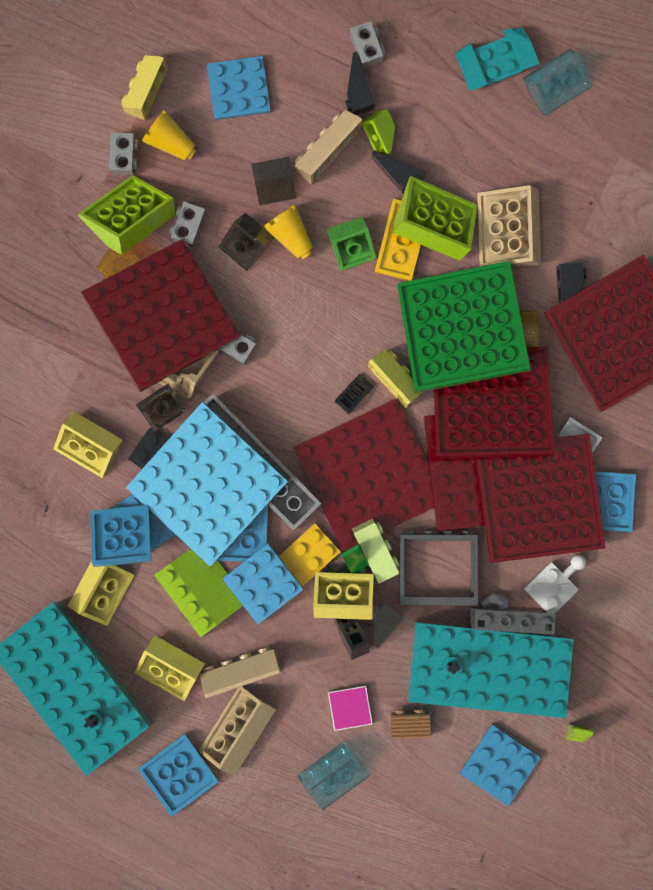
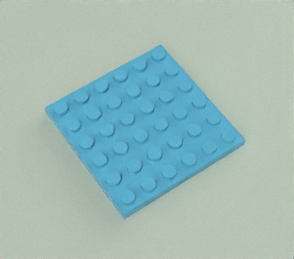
(207, 484)

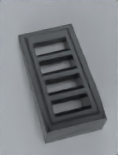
(342, 404)

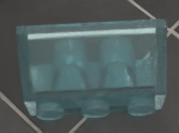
(558, 81)
(333, 775)

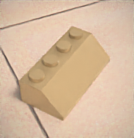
(328, 146)
(240, 672)
(237, 730)

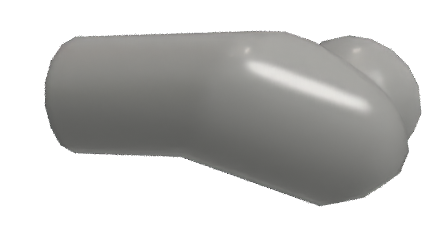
(495, 598)

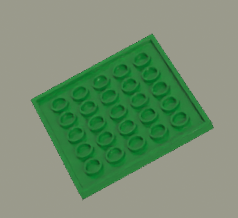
(463, 327)

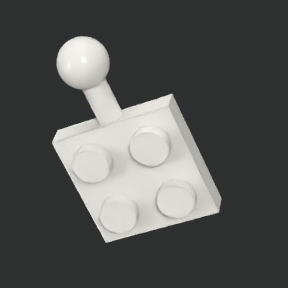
(552, 587)

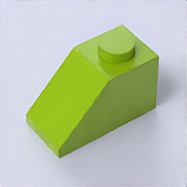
(380, 131)

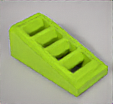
(578, 733)

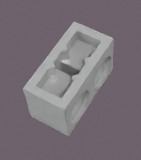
(362, 45)
(118, 154)
(192, 225)
(232, 349)

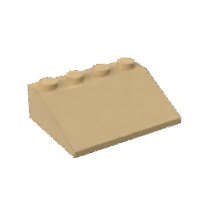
(509, 226)

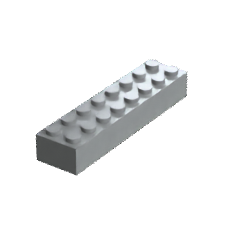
(294, 501)

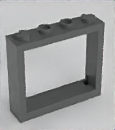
(446, 536)
(511, 621)

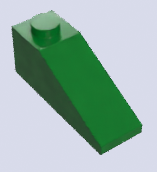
(355, 560)

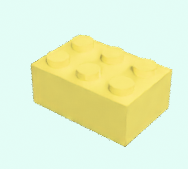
(343, 595)

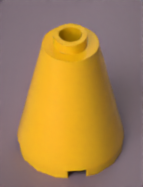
(169, 137)
(291, 232)

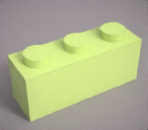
(376, 550)

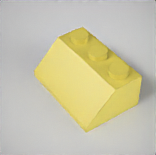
(144, 86)
(394, 377)
(87, 444)
(100, 592)
(169, 668)

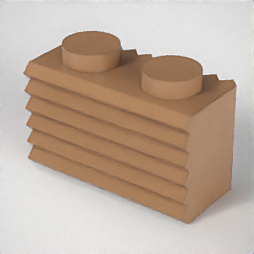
(410, 725)

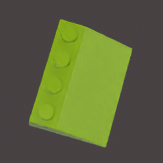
(128, 214)
(436, 219)
(199, 591)

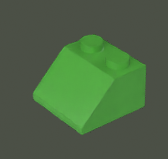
(351, 243)

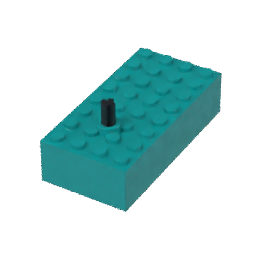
(490, 670)
(72, 687)

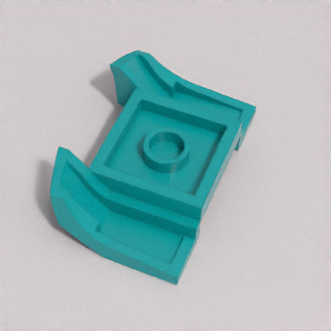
(497, 59)

